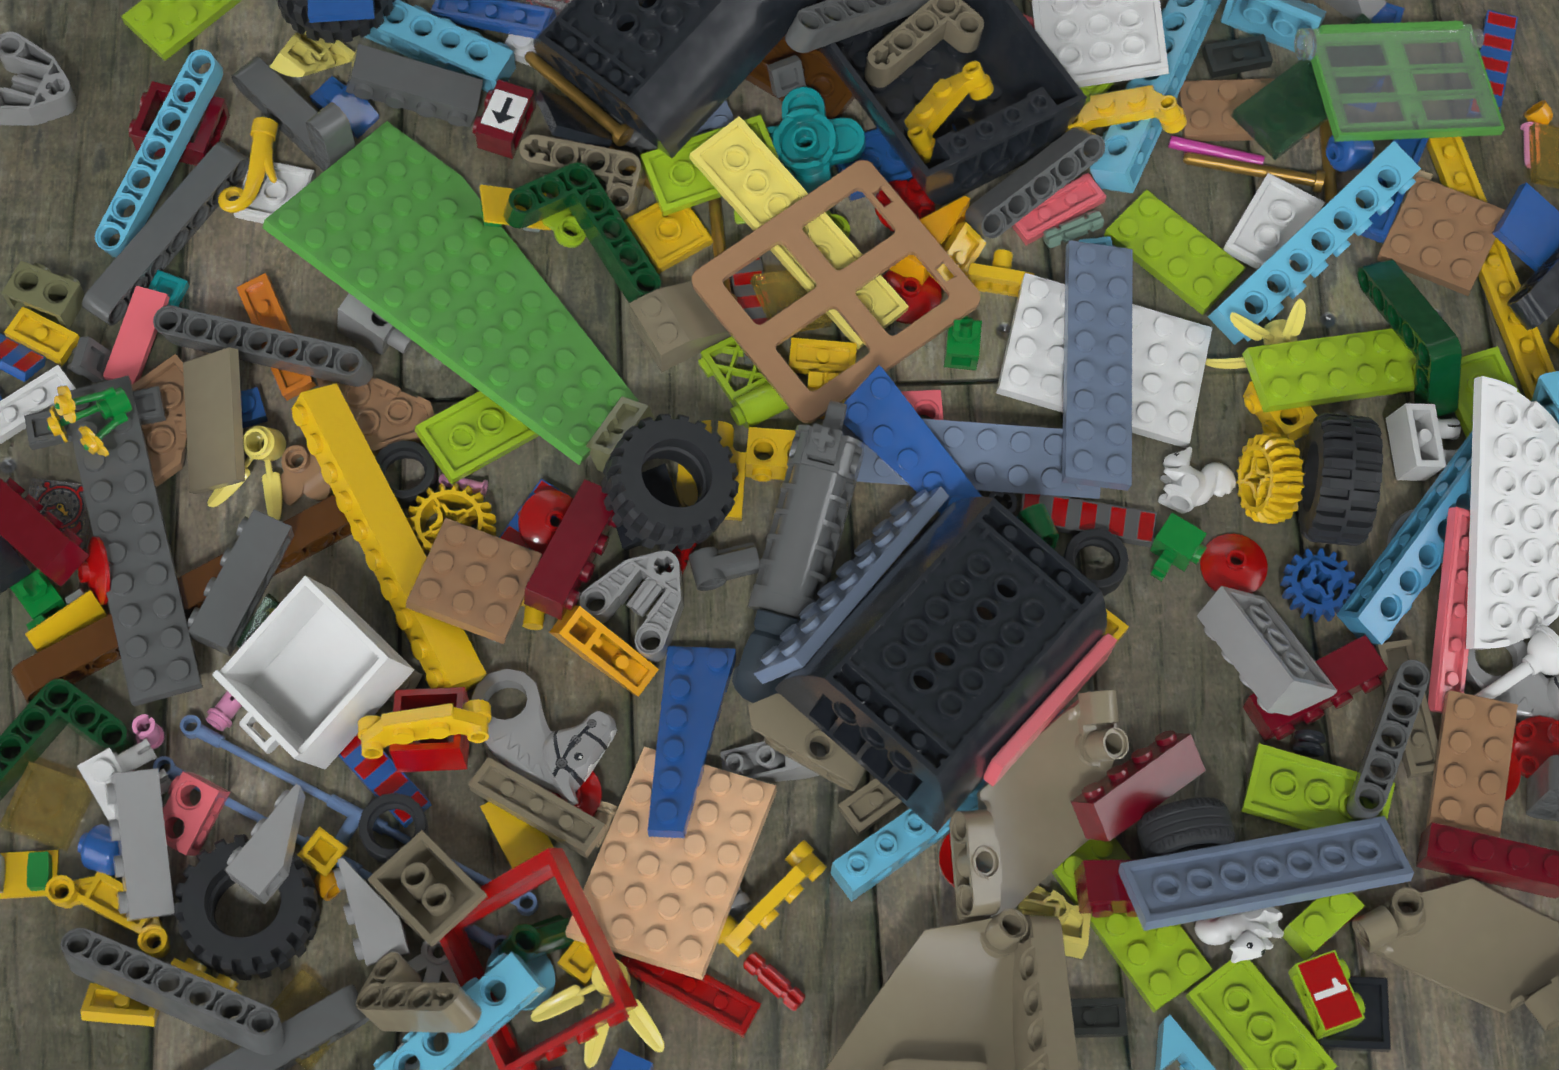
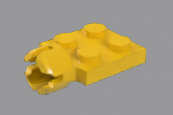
(687, 488)

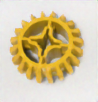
(1270, 478)
(471, 512)

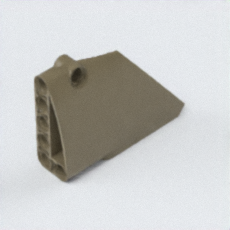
(971, 1002)

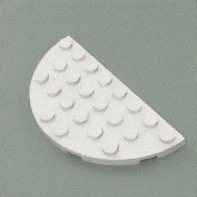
(1512, 517)

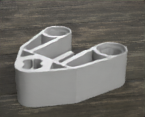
(38, 90)
(622, 581)

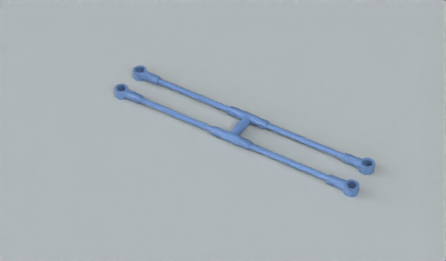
(336, 803)

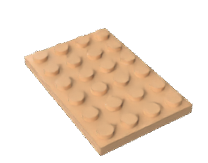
(673, 895)

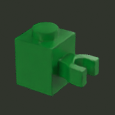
(963, 344)
(1177, 545)
(38, 595)

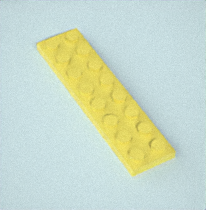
(763, 188)

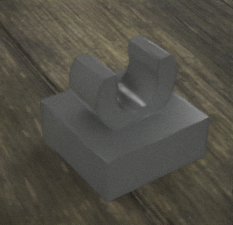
(786, 76)
(90, 359)

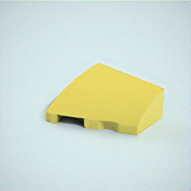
(305, 56)
(1074, 925)

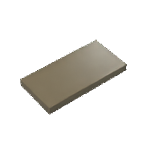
(214, 421)

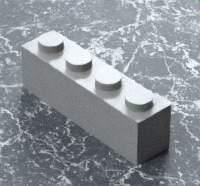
(141, 844)

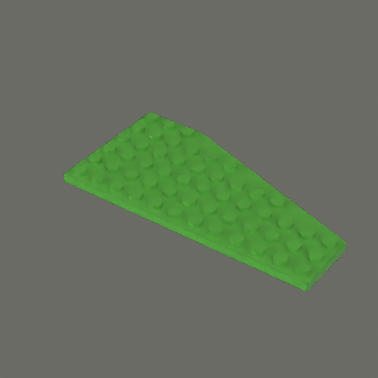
(416, 252)

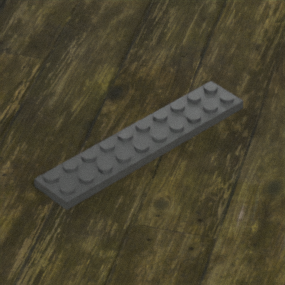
(143, 578)

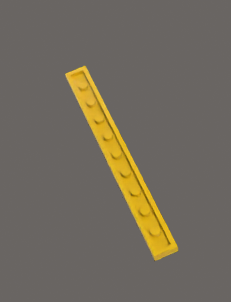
(1497, 274)

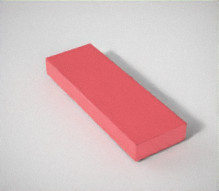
(1061, 207)
(135, 335)

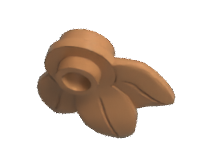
(303, 479)

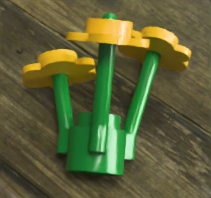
(111, 404)

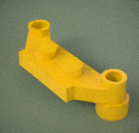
(941, 102)
(1131, 106)
(424, 723)
(804, 865)
(100, 895)

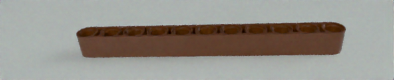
(97, 643)

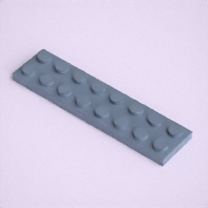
(1097, 366)
(993, 458)
(853, 582)
(1264, 872)

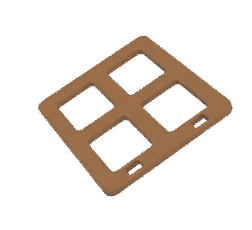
(834, 290)

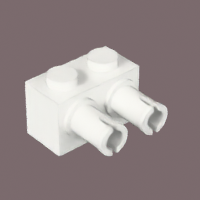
(1417, 442)
(100, 768)

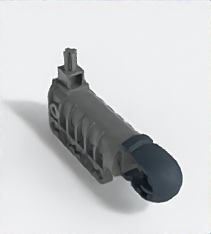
(801, 539)

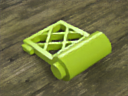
(751, 403)

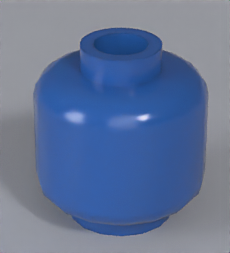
(1349, 154)
(98, 850)

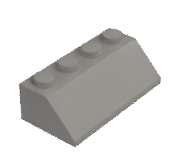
(1264, 652)

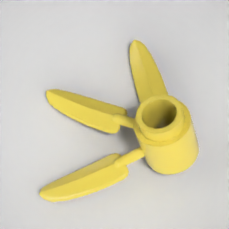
(1273, 333)
(264, 445)
(574, 997)

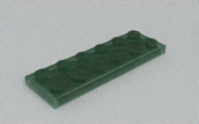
(1285, 108)

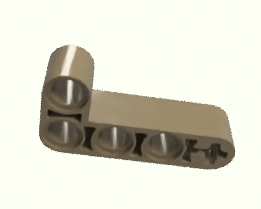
(940, 20)
(608, 175)
(400, 1002)

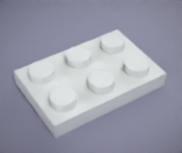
(1270, 221)

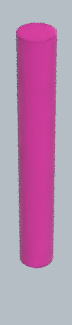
(1213, 150)

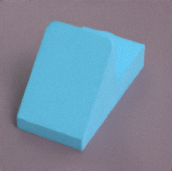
(1176, 1045)

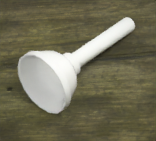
(1541, 657)

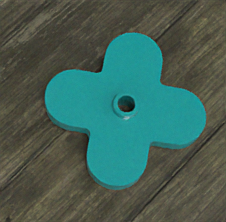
(830, 139)

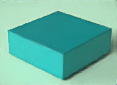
(170, 285)

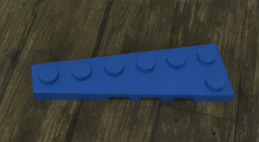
(902, 440)
(688, 715)

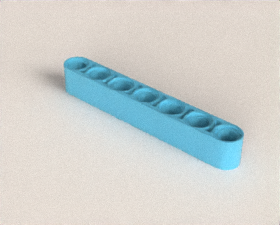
(160, 137)

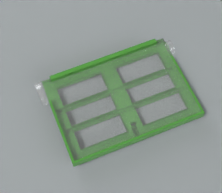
(1401, 80)

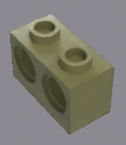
(43, 296)
(620, 419)

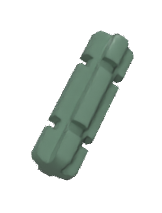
(1073, 229)

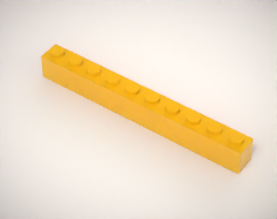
(382, 533)

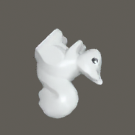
(1190, 487)
(1246, 929)

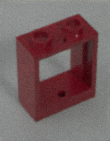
(210, 131)

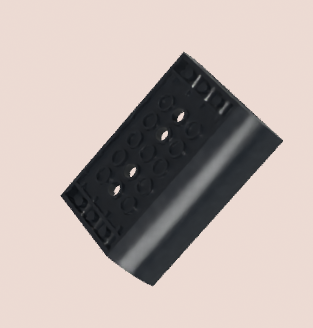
(673, 62)
(1022, 116)
(941, 739)

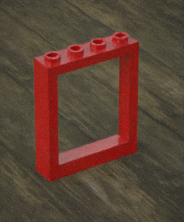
(467, 966)

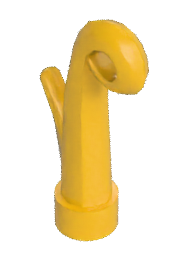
(261, 160)

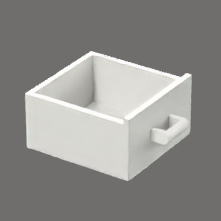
(312, 675)

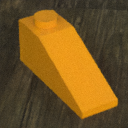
(941, 226)
(604, 650)

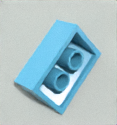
(1274, 18)

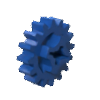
(1324, 573)

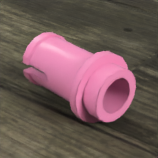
(223, 712)
(148, 729)

